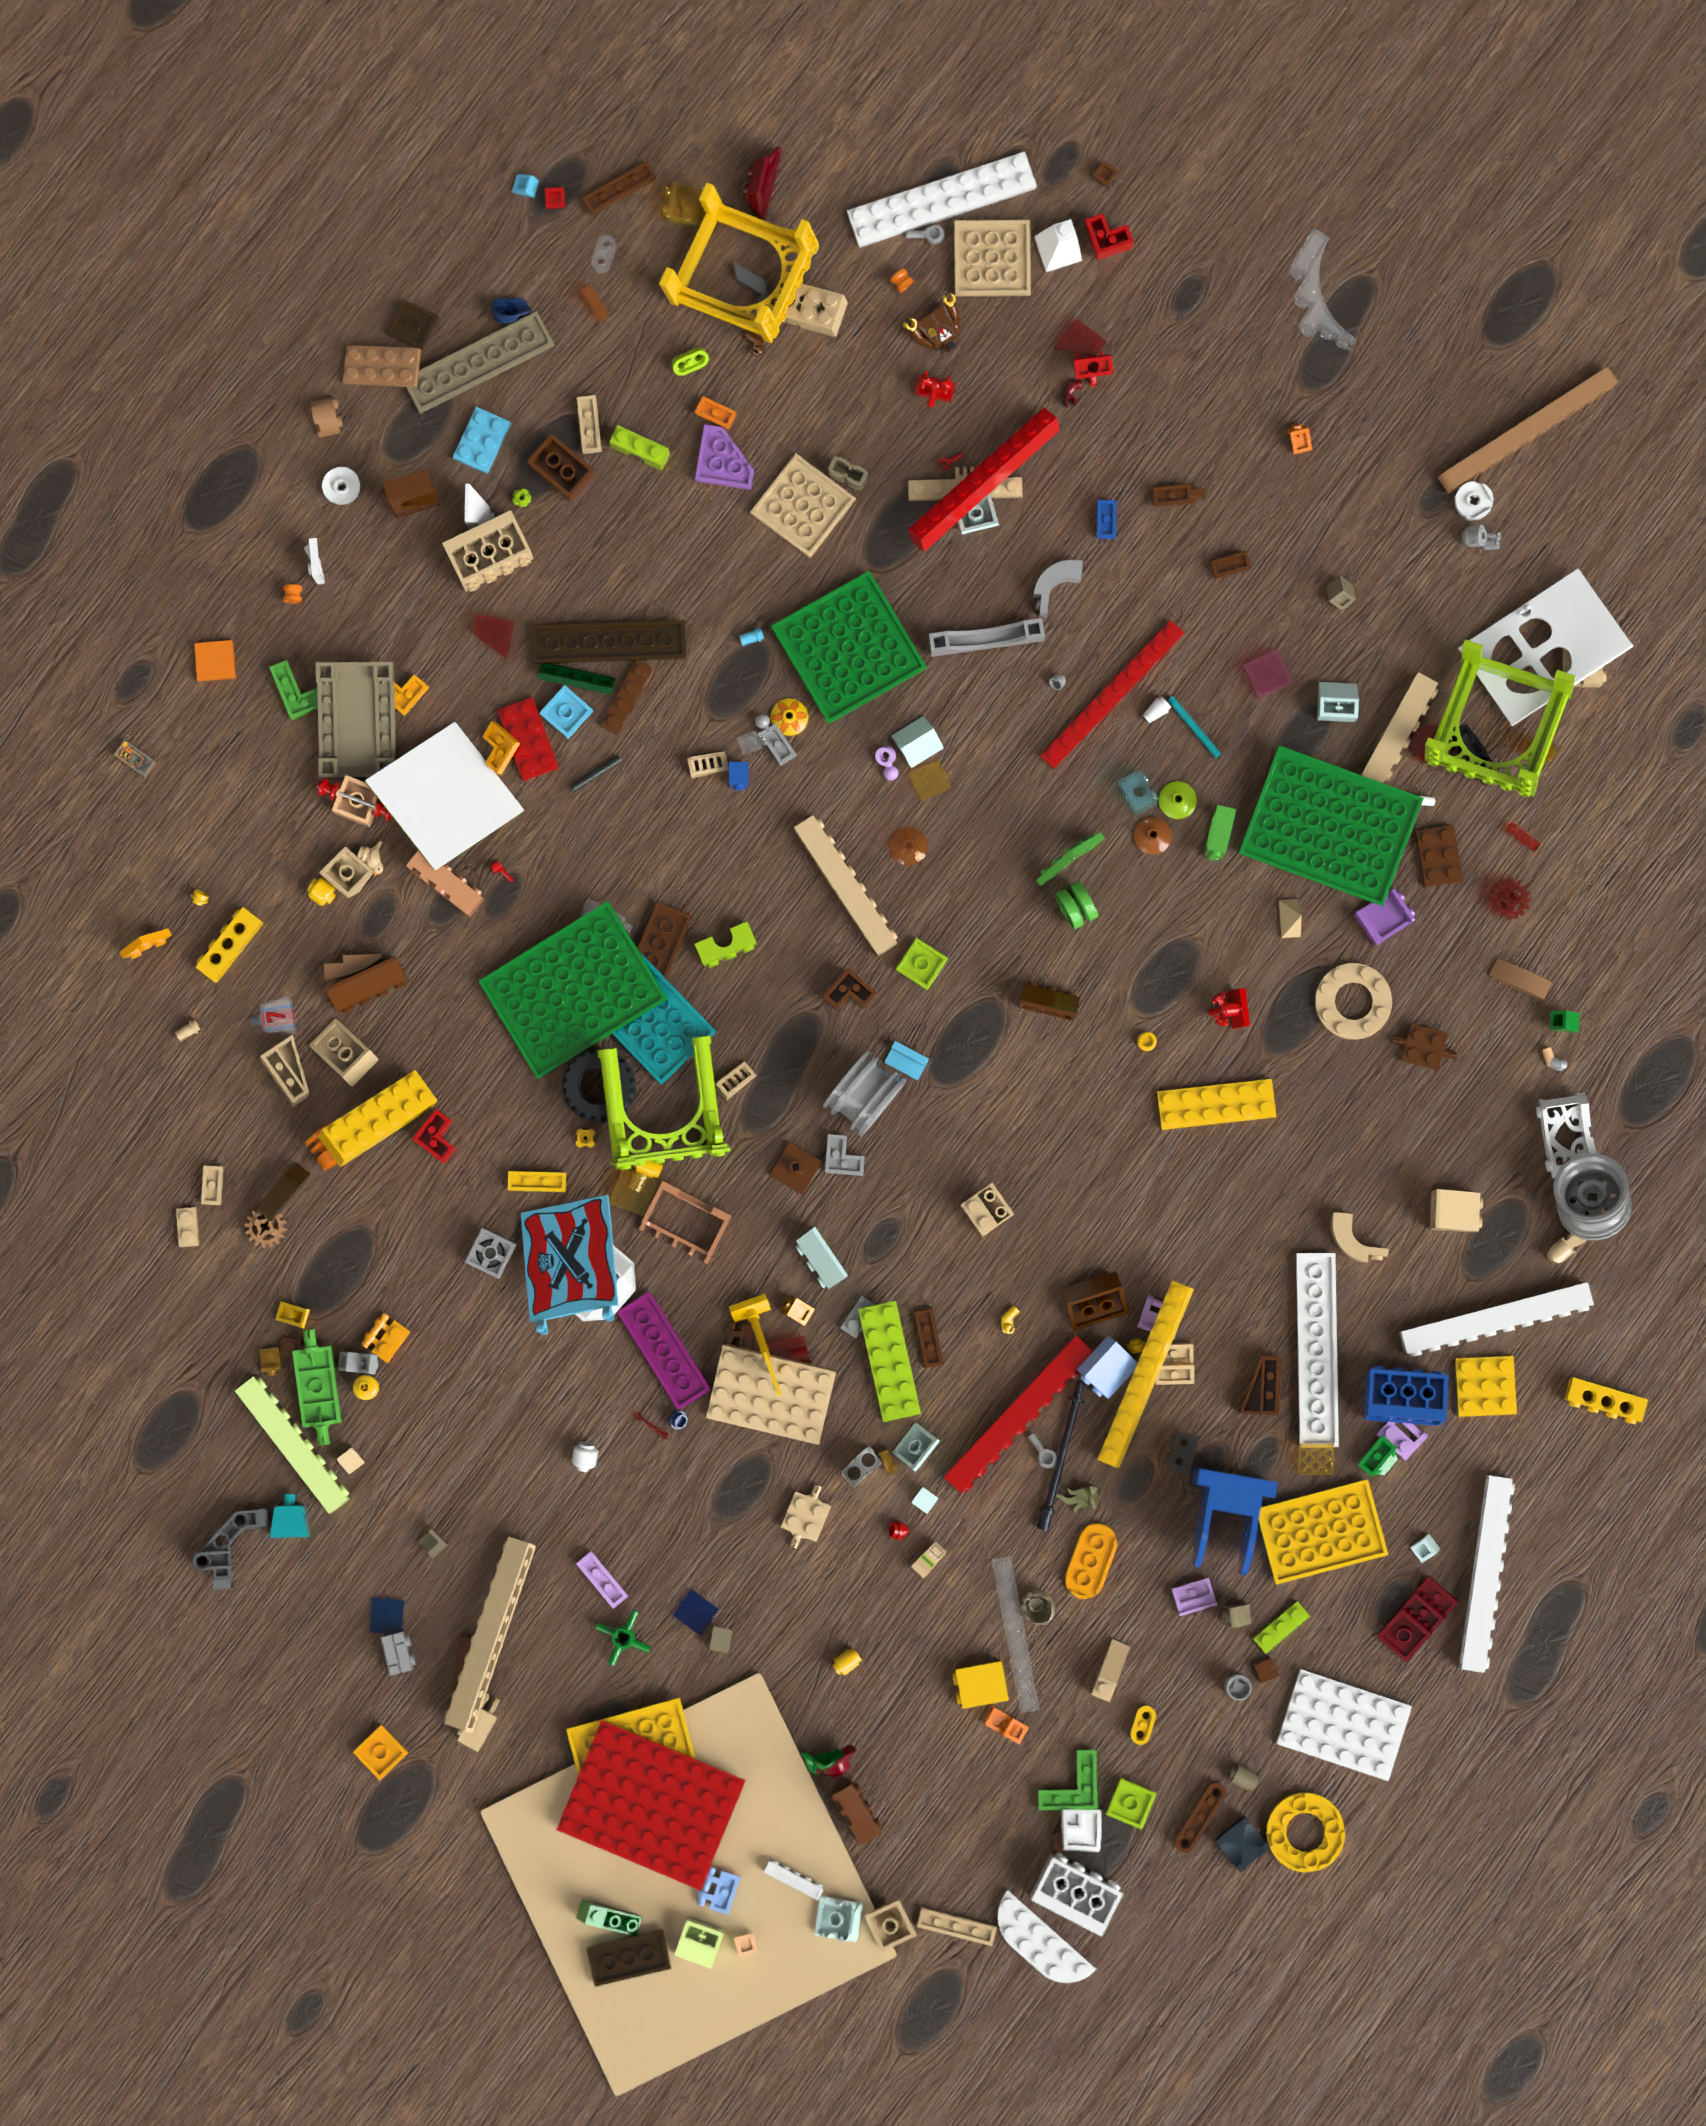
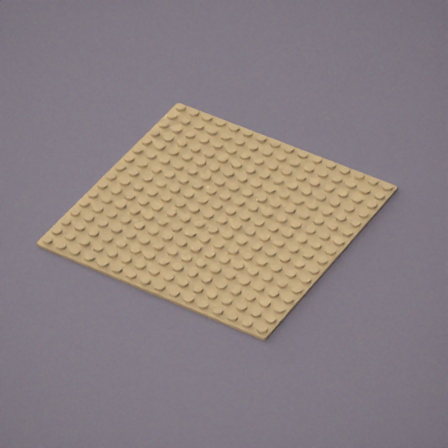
(679, 2013)

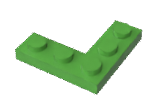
(295, 702)
(1070, 855)
(1075, 1799)

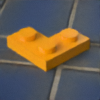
(408, 695)
(503, 744)
(145, 942)

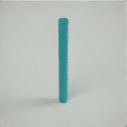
(1194, 727)

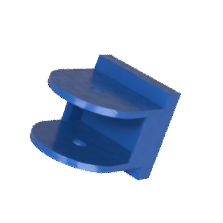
(1232, 1495)

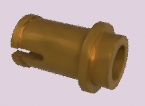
(888, 1462)

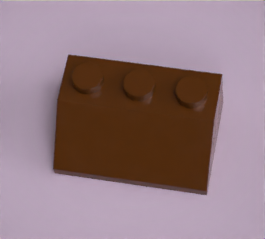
(1049, 1001)
(1094, 1300)

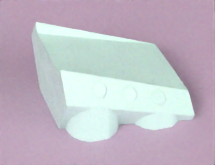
(838, 1919)

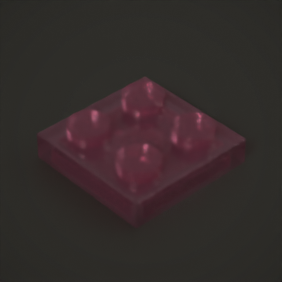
(1268, 674)

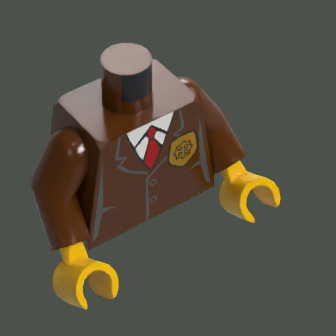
(938, 327)

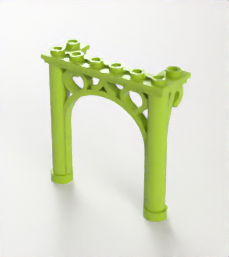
(707, 1105)

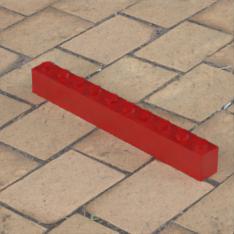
(983, 479)
(1017, 1415)

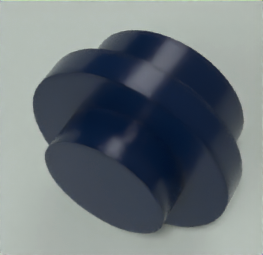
(678, 1420)

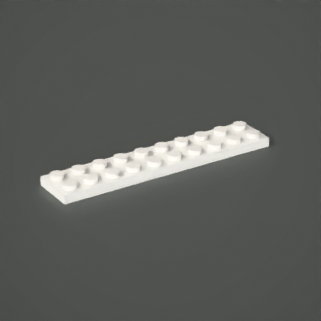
(941, 199)
(1317, 1348)

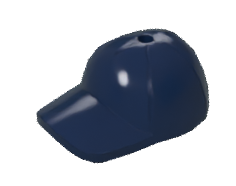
(509, 309)

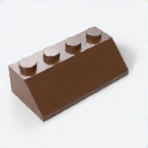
(367, 985)

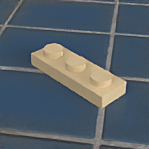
(589, 424)

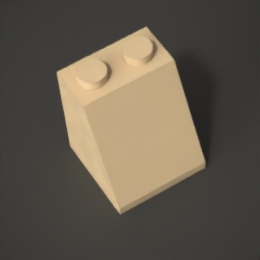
(1455, 1211)

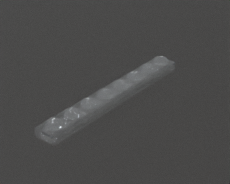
(1015, 1634)

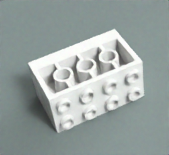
(1077, 1907)

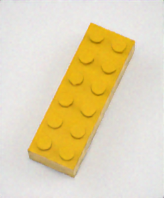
(377, 1118)

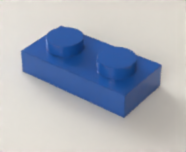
(1106, 519)

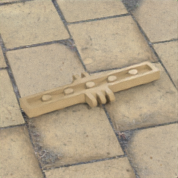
(937, 489)

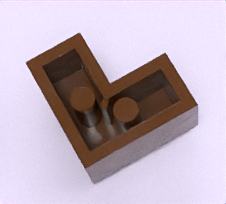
(847, 987)

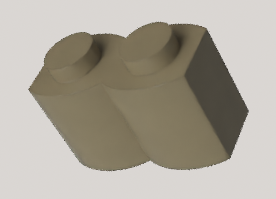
(852, 475)

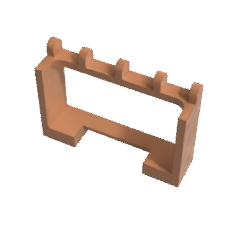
(695, 1202)

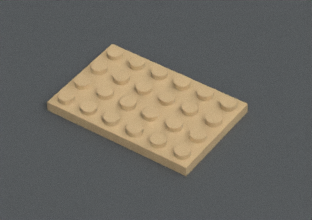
(747, 1397)

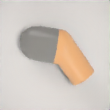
(1553, 1062)

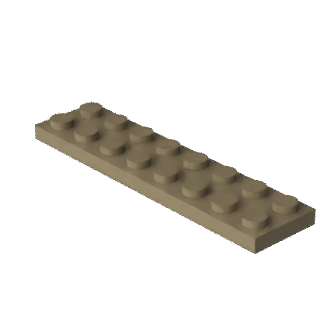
(480, 362)

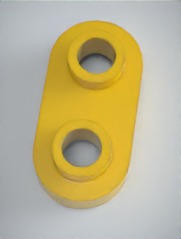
(1142, 1724)

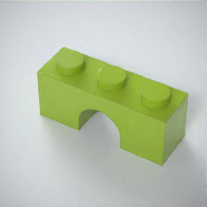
(649, 451)
(742, 941)

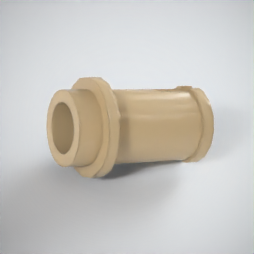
(189, 1029)

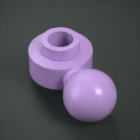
(890, 771)

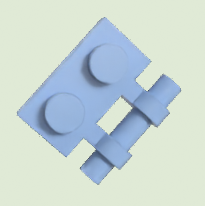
(724, 1891)

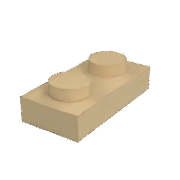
(212, 1185)
(187, 1227)

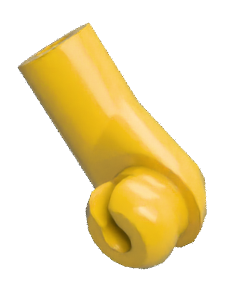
(1007, 1320)

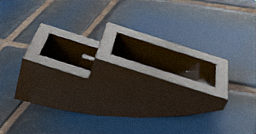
(283, 1191)

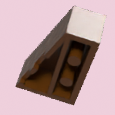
(1265, 1388)
(857, 1812)

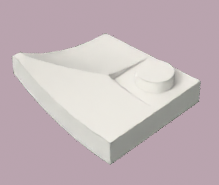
(314, 567)
(1081, 1830)

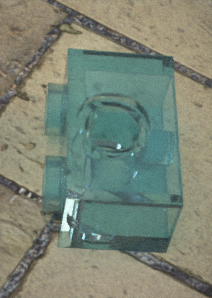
(1138, 804)

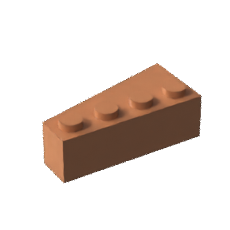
(447, 884)

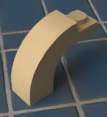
(1342, 1234)

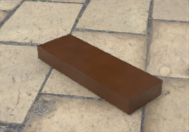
(928, 1338)

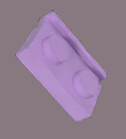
(1194, 1596)

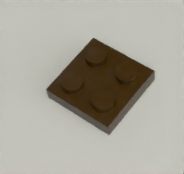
(413, 325)

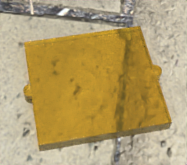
(930, 780)

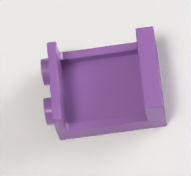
(1386, 920)

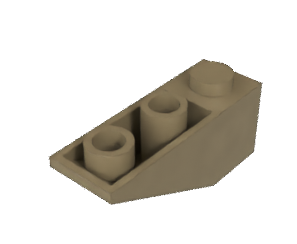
(1236, 1615)

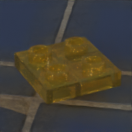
(633, 1192)

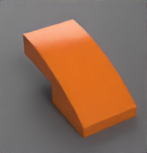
(1006, 1725)

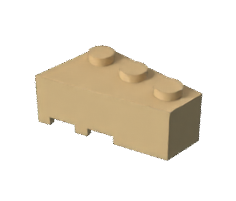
(286, 1070)

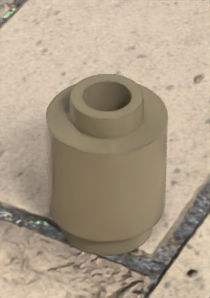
(1243, 1777)

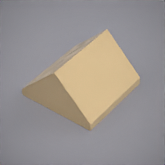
(347, 873)
(890, 1925)

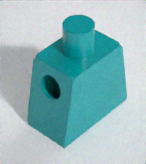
(289, 1520)

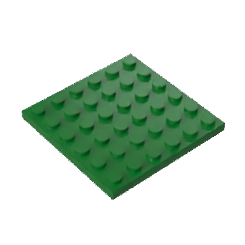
(848, 647)

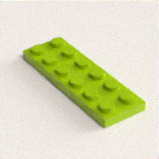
(889, 1361)

